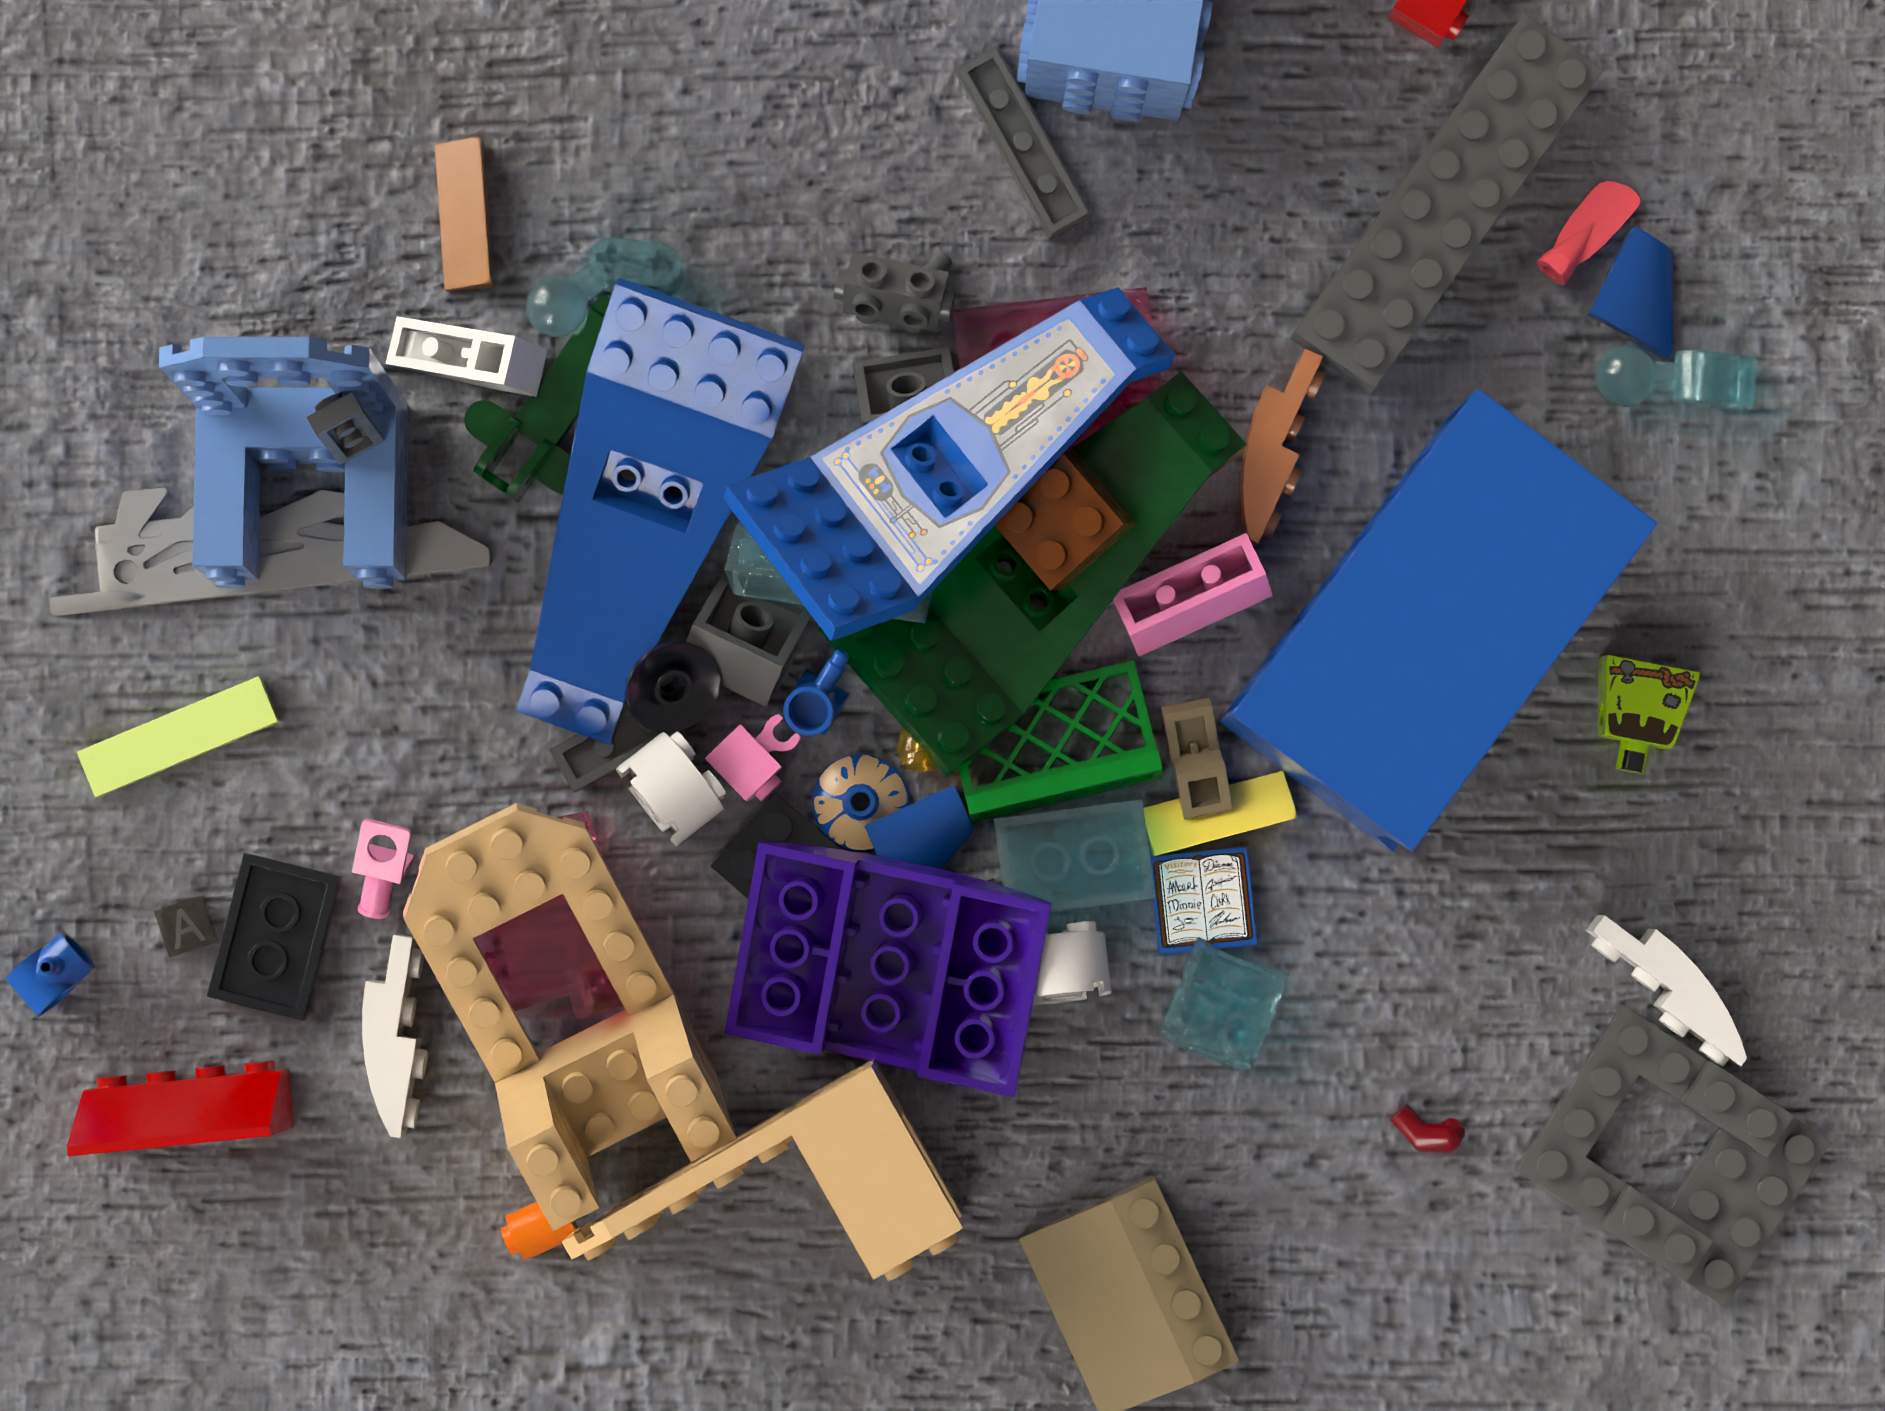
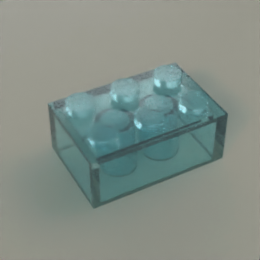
(1077, 855)

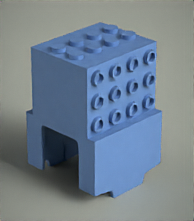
(1115, 55)

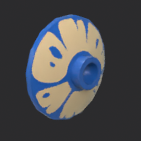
(845, 779)

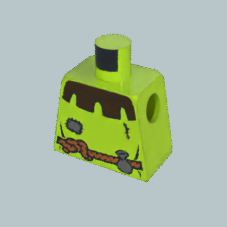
(1641, 707)

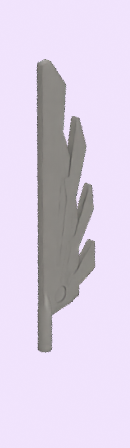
(153, 559)

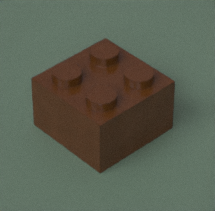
(1065, 521)

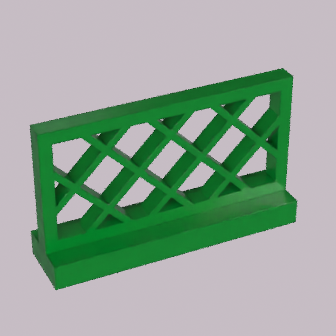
(1075, 778)

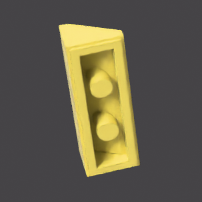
(1254, 806)

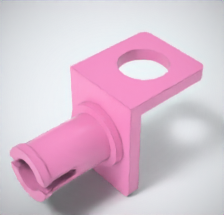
(380, 866)

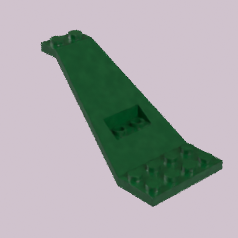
(983, 641)

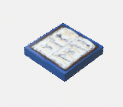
(1203, 898)

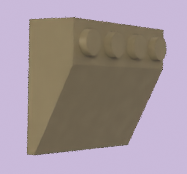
(1129, 1298)

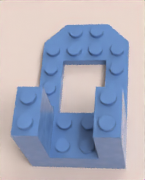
(270, 426)

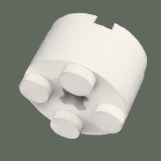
(672, 786)
(1073, 965)

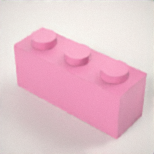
(1192, 594)

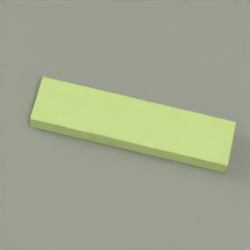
(178, 736)

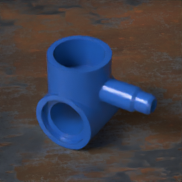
(816, 698)
(50, 973)

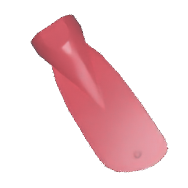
(1589, 229)

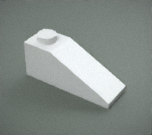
(467, 355)

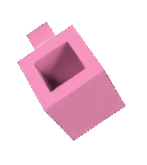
(747, 761)

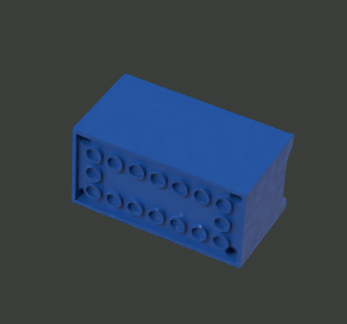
(1438, 622)

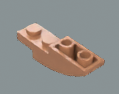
(1267, 465)

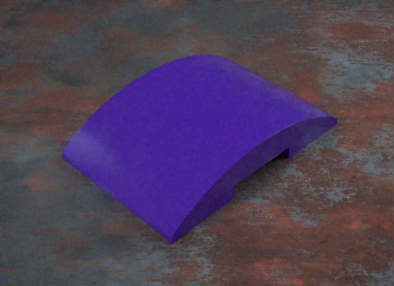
(888, 964)

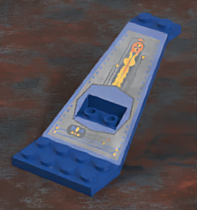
(869, 517)

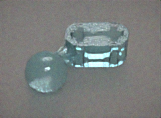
(560, 303)
(1696, 378)

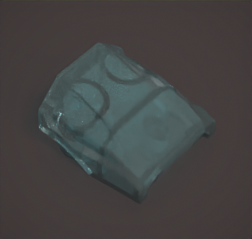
(1221, 992)

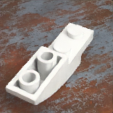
(1687, 998)
(389, 1056)

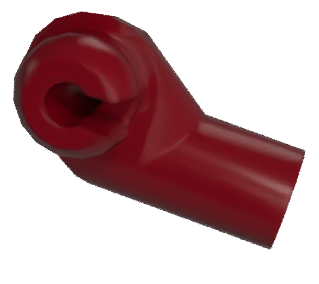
(1425, 1137)

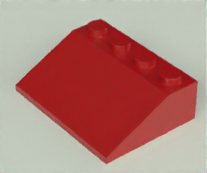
(182, 1110)

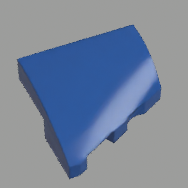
(1639, 293)
(924, 831)

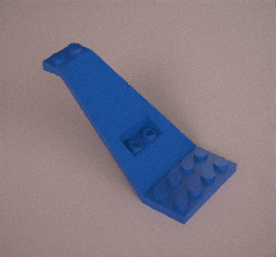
(680, 406)

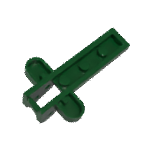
(541, 418)

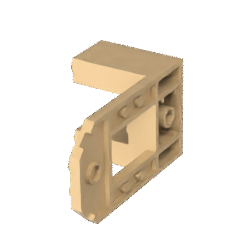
(599, 1081)
(860, 1156)

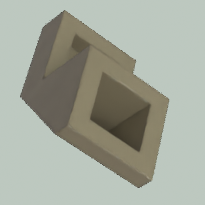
(1196, 758)

